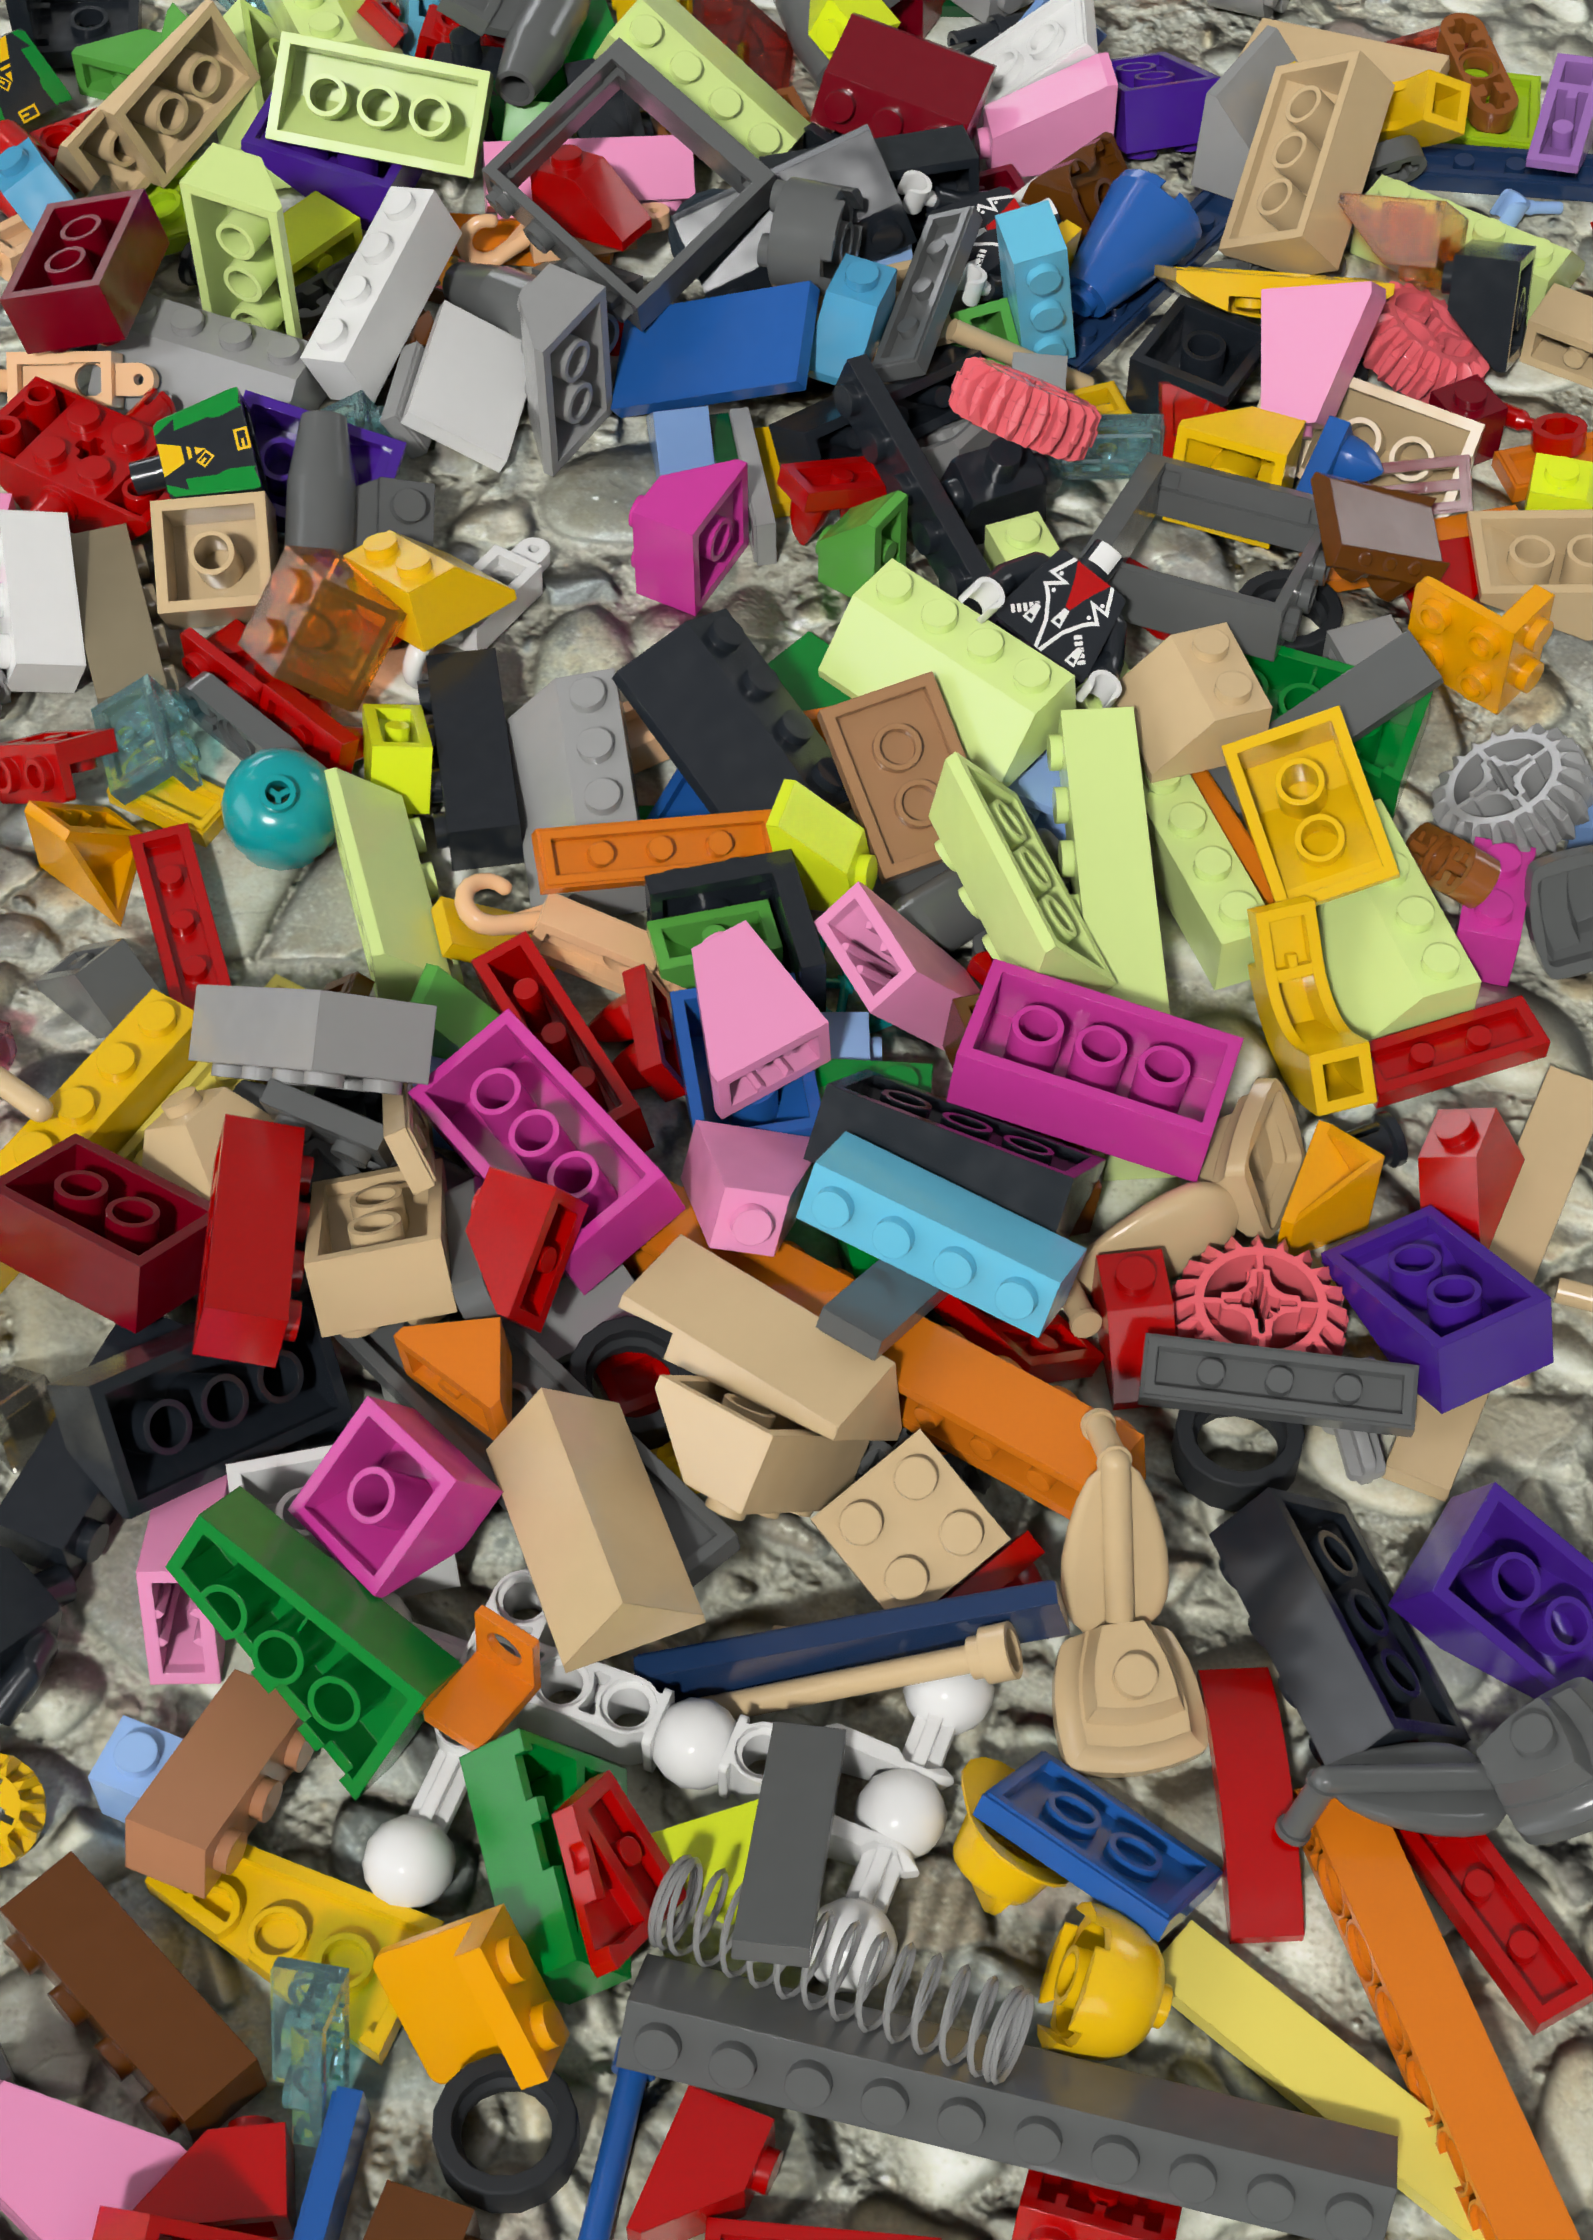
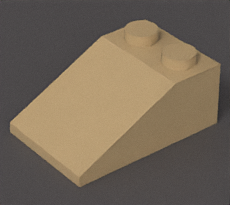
(1540, 548)
(377, 1253)

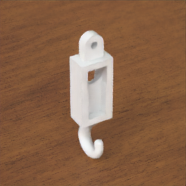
(515, 568)

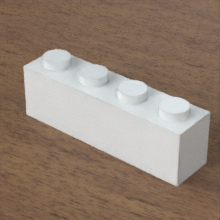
(382, 293)

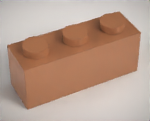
(216, 1787)

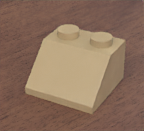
(1192, 701)

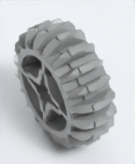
(1517, 790)

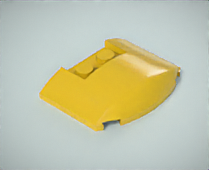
(1239, 289)

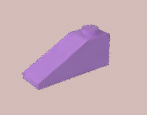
(1566, 117)

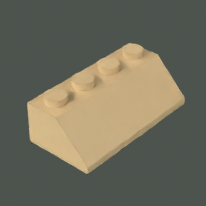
(1306, 151)

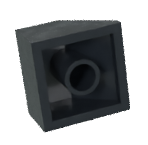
(1491, 297)
(1195, 350)

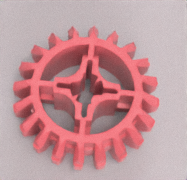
(1420, 345)
(1024, 409)
(1289, 1297)

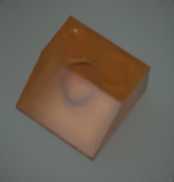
(1409, 234)
(322, 626)

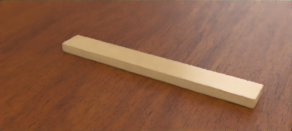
(1553, 1153)

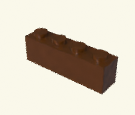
(132, 1999)

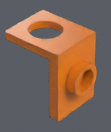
(489, 1685)

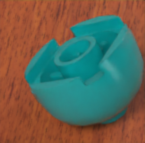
(278, 833)

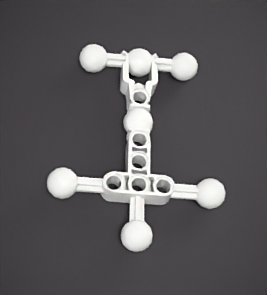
(696, 1747)

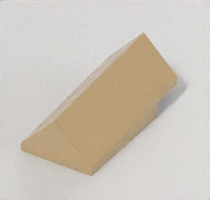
(162, 108)
(1400, 431)
(763, 1346)
(591, 1528)

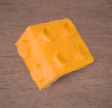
(1478, 650)
(473, 1995)

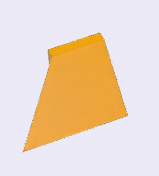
(86, 852)
(1331, 1191)

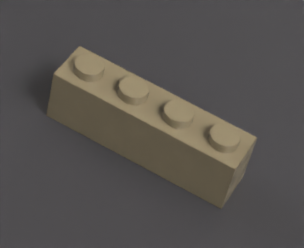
(118, 612)

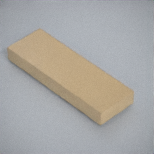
(409, 1139)

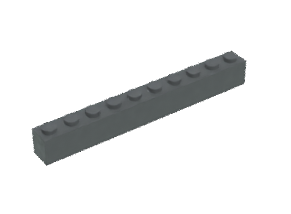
(1045, 2117)

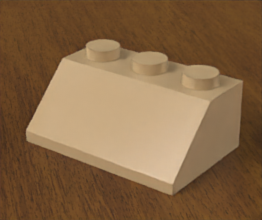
(750, 1455)

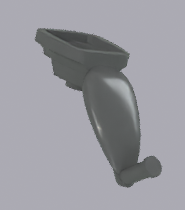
(1561, 911)
(1527, 1768)

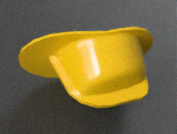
(993, 1864)

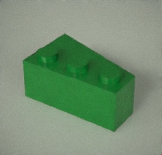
(512, 1796)

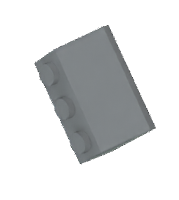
(1233, 113)
(564, 361)

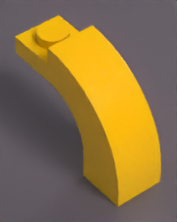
(1427, 108)
(1311, 1044)

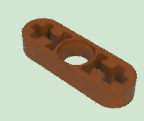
(1480, 54)
(1453, 865)

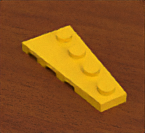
(301, 1914)

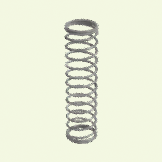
(1007, 2031)

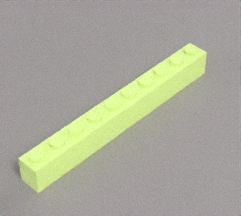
(1189, 850)

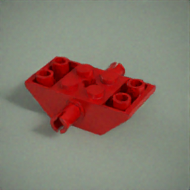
(76, 456)

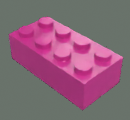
(1093, 1070)
(522, 1112)

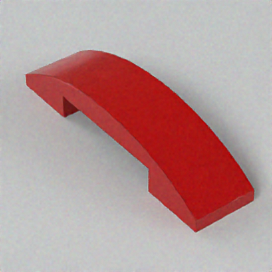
(1251, 1793)

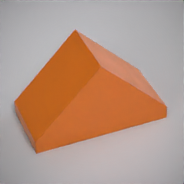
(464, 1367)

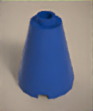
(1128, 237)

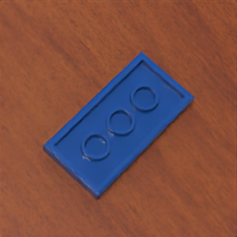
(718, 350)

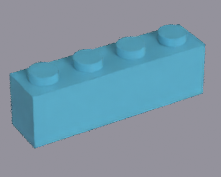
(941, 1233)

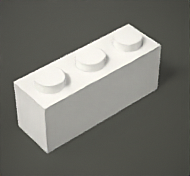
(39, 603)

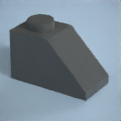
(97, 985)

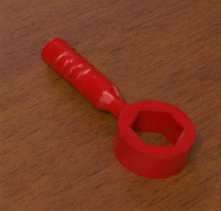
(1552, 433)

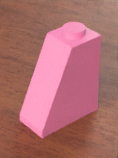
(1049, 117)
(1314, 346)
(893, 964)
(753, 1019)
(745, 1185)
(177, 1635)
(70, 2161)

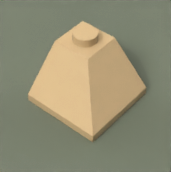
(187, 1134)

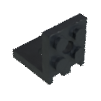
(61, 24)
(745, 881)

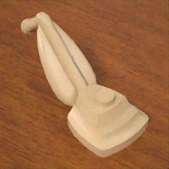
(1240, 1187)
(1123, 1685)

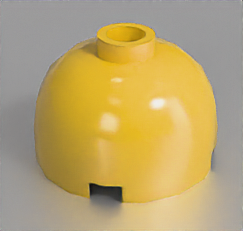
(1103, 1987)

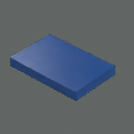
(1098, 1844)

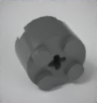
(809, 231)

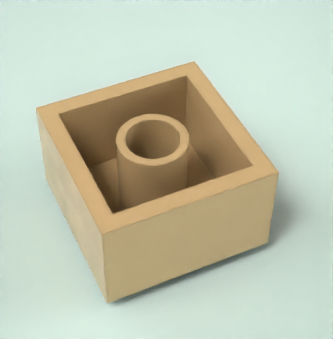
(212, 557)
(910, 1526)

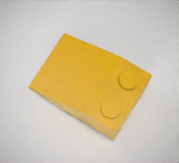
(1310, 809)

